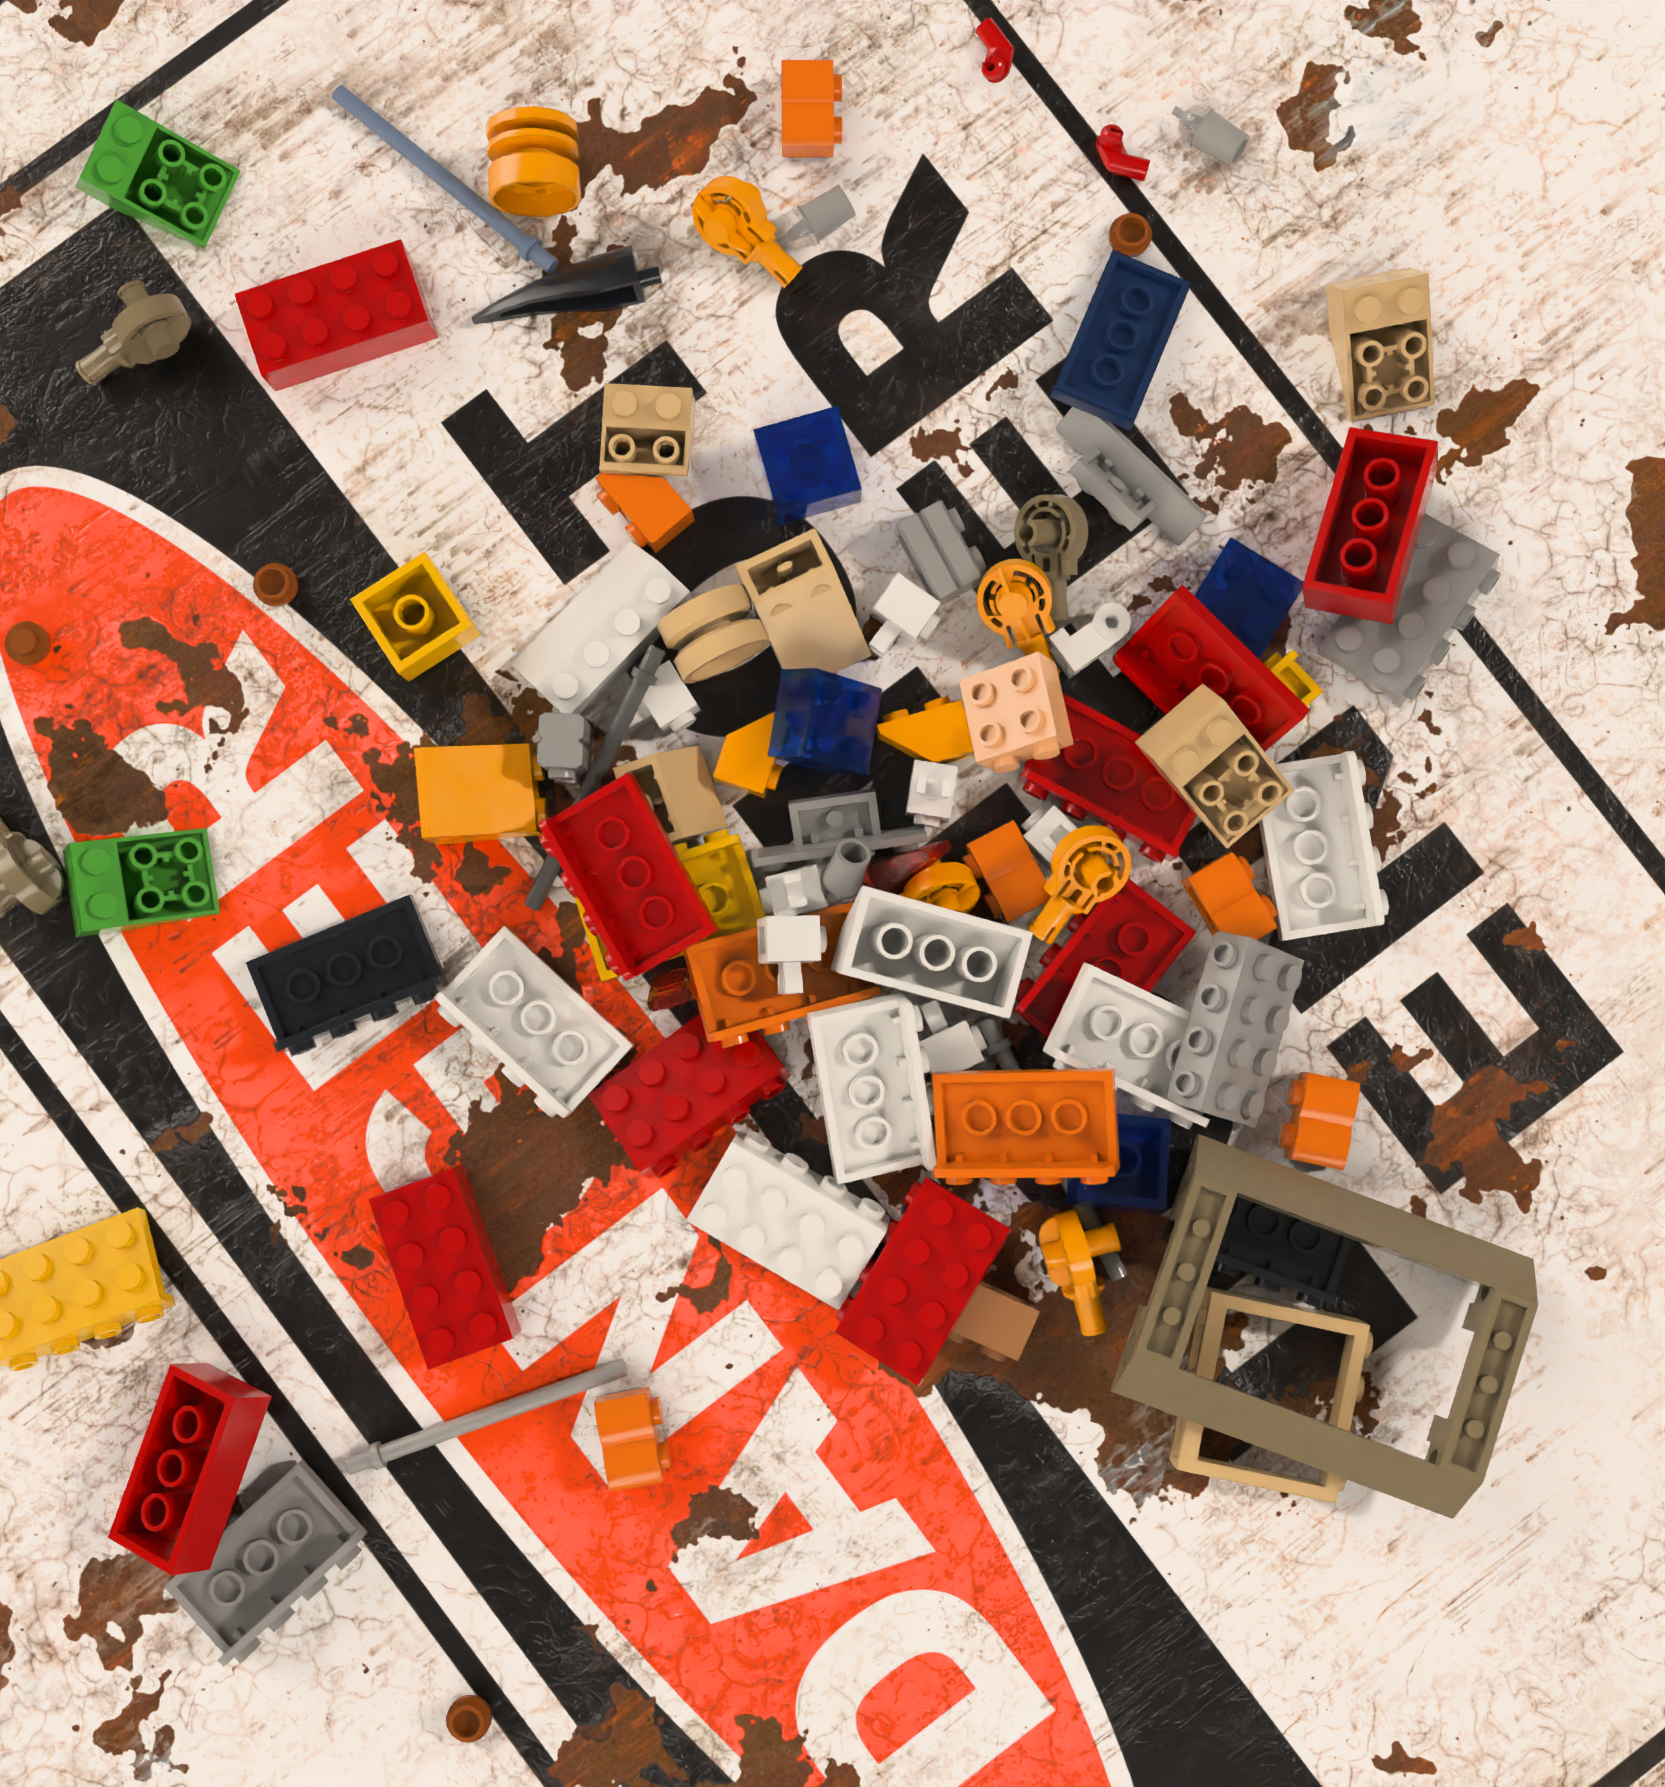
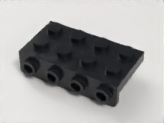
(347, 975)
(1280, 1252)

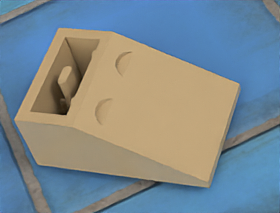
(1383, 341)
(803, 606)
(1215, 765)

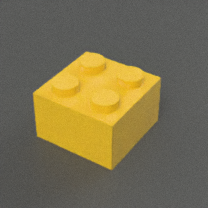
(415, 617)

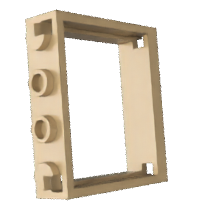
(1203, 1362)

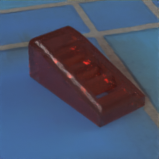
(895, 872)
(671, 990)

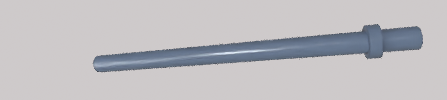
(529, 246)

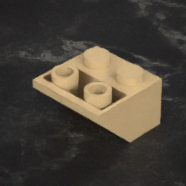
(647, 429)
(679, 792)

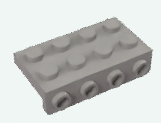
(1436, 599)
(1235, 1029)
(268, 1562)

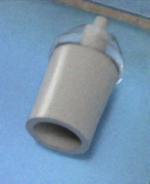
(1211, 133)
(817, 218)
(845, 872)

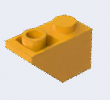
(930, 735)
(745, 759)

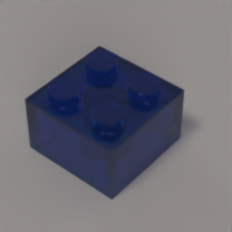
(808, 465)
(1248, 594)
(824, 721)
(1142, 1174)

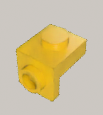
(1293, 676)

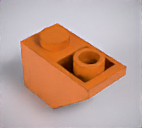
(649, 506)

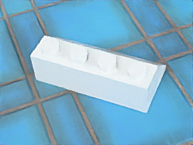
(601, 631)
(932, 951)

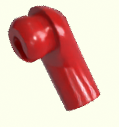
(999, 53)
(1115, 157)

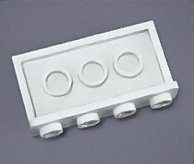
(1322, 850)
(533, 1024)
(1127, 1030)
(873, 1087)
(790, 1218)

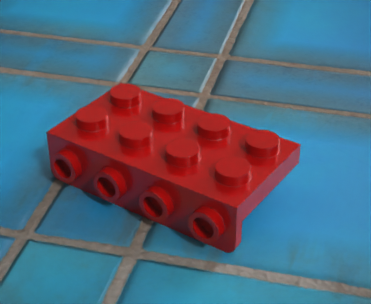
(1191, 647)
(1111, 784)
(627, 878)
(1123, 936)
(685, 1094)
(921, 1280)

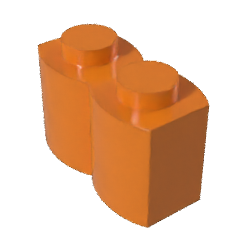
(808, 108)
(1007, 872)
(1228, 899)
(1320, 1120)
(631, 1438)

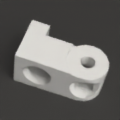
(1089, 643)

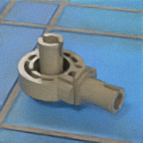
(140, 334)
(1052, 542)
(27, 874)

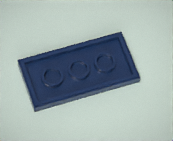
(1121, 340)

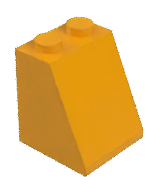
(479, 792)

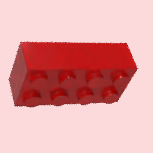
(336, 315)
(1370, 525)
(445, 1266)
(189, 1468)

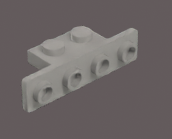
(1126, 478)
(828, 819)

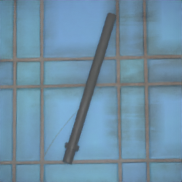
(643, 678)

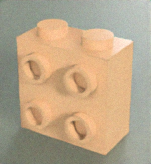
(1016, 713)

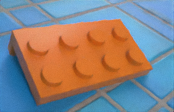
(743, 996)
(1026, 1125)

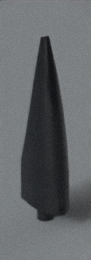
(589, 285)

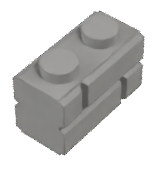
(939, 552)
(565, 747)

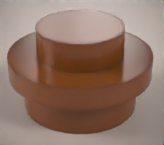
(1130, 234)
(275, 585)
(27, 643)
(468, 1718)

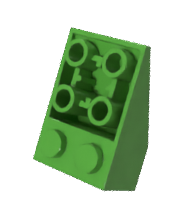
(157, 176)
(140, 881)

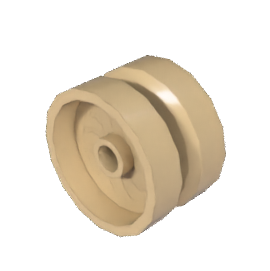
(713, 633)

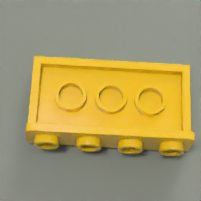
(724, 883)
(79, 1289)

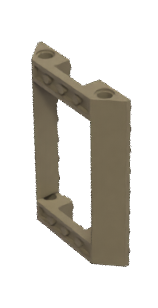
(1498, 1317)

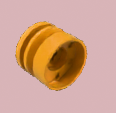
(533, 162)

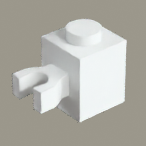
(905, 613)
(666, 702)
(931, 793)
(1045, 832)
(793, 892)
(789, 943)
(950, 1046)

